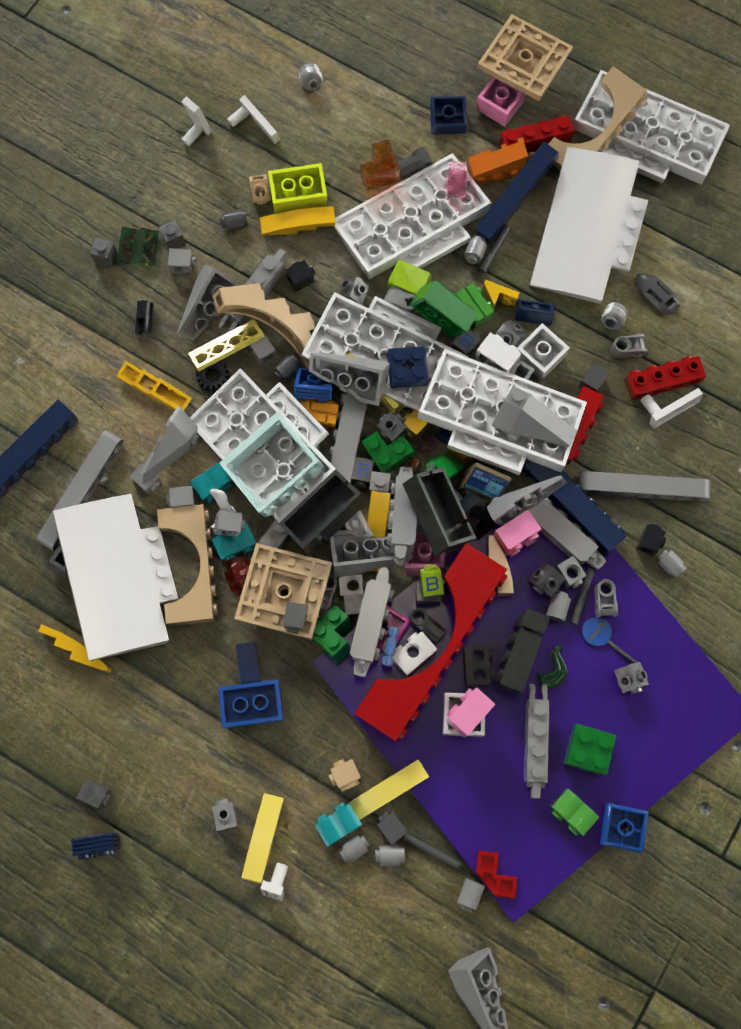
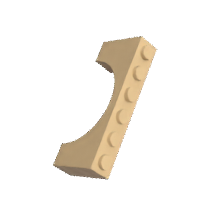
(626, 98)
(199, 603)

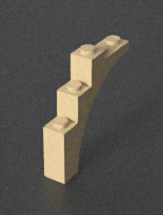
(251, 301)

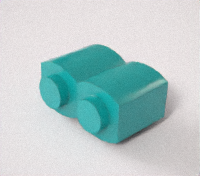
(213, 478)
(234, 546)
(337, 824)

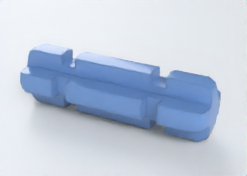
(390, 646)

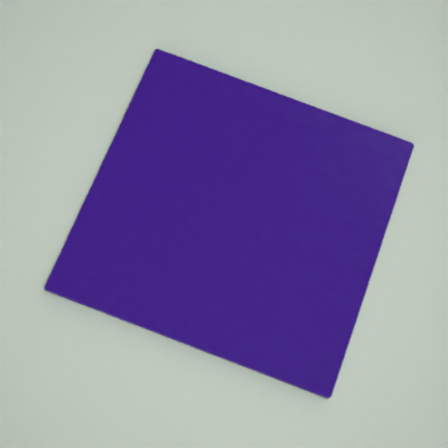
(479, 783)

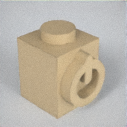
(259, 189)
(344, 774)

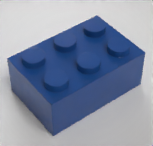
(251, 704)

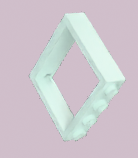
(251, 445)

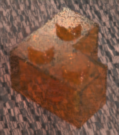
(383, 169)

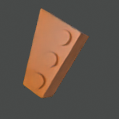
(498, 164)

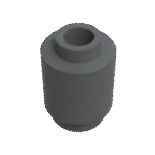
(233, 220)
(286, 368)

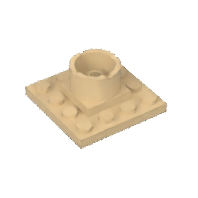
(525, 57)
(279, 571)

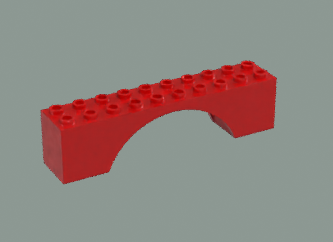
(395, 702)

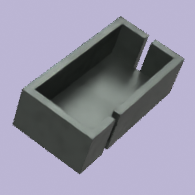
(438, 510)
(323, 512)
(522, 653)

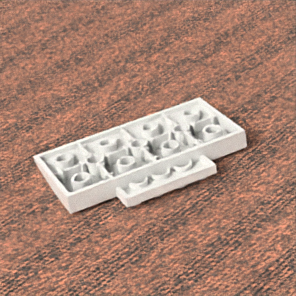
(660, 135)
(411, 221)
(589, 225)
(370, 334)
(466, 401)
(239, 411)
(115, 576)

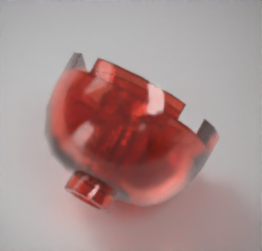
(236, 573)

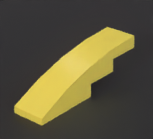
(388, 789)
(262, 838)

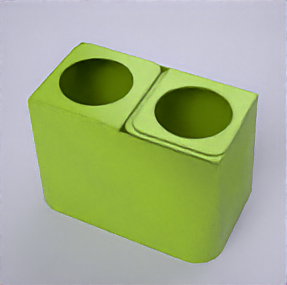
(408, 277)

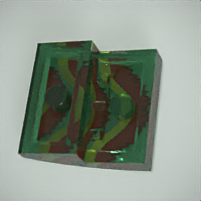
(137, 246)

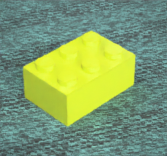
(298, 188)

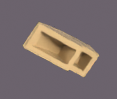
(496, 554)

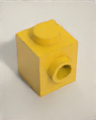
(415, 425)

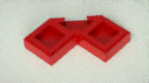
(487, 870)

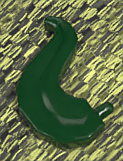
(560, 672)

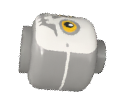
(310, 76)
(614, 316)

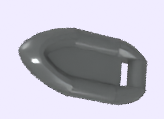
(657, 293)

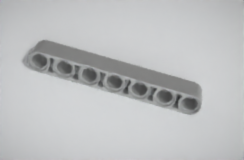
(83, 483)
(645, 486)

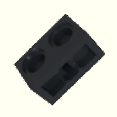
(477, 514)
(472, 666)

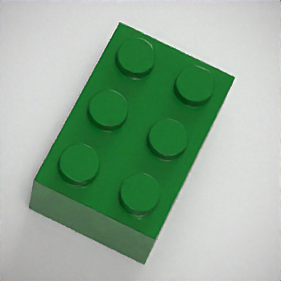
(444, 309)

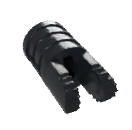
(144, 317)

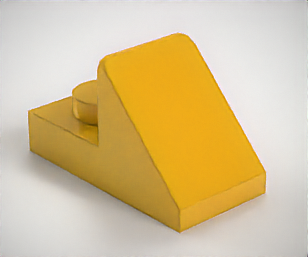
(495, 292)

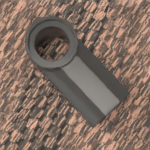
(416, 162)
(429, 626)

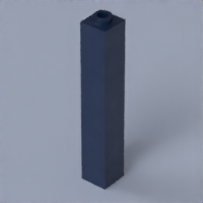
(517, 192)

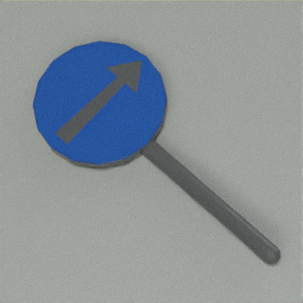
(598, 632)

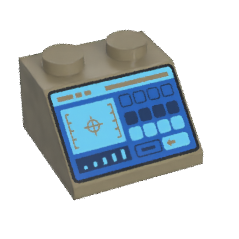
(483, 482)

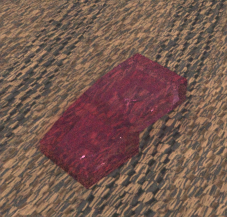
(457, 179)

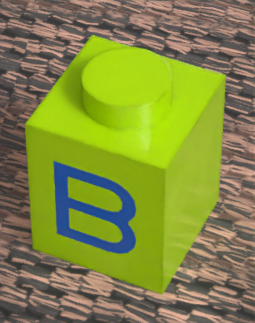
(431, 580)

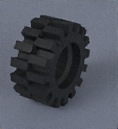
(213, 386)

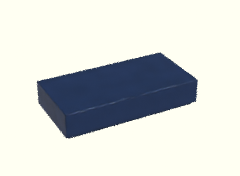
(248, 663)

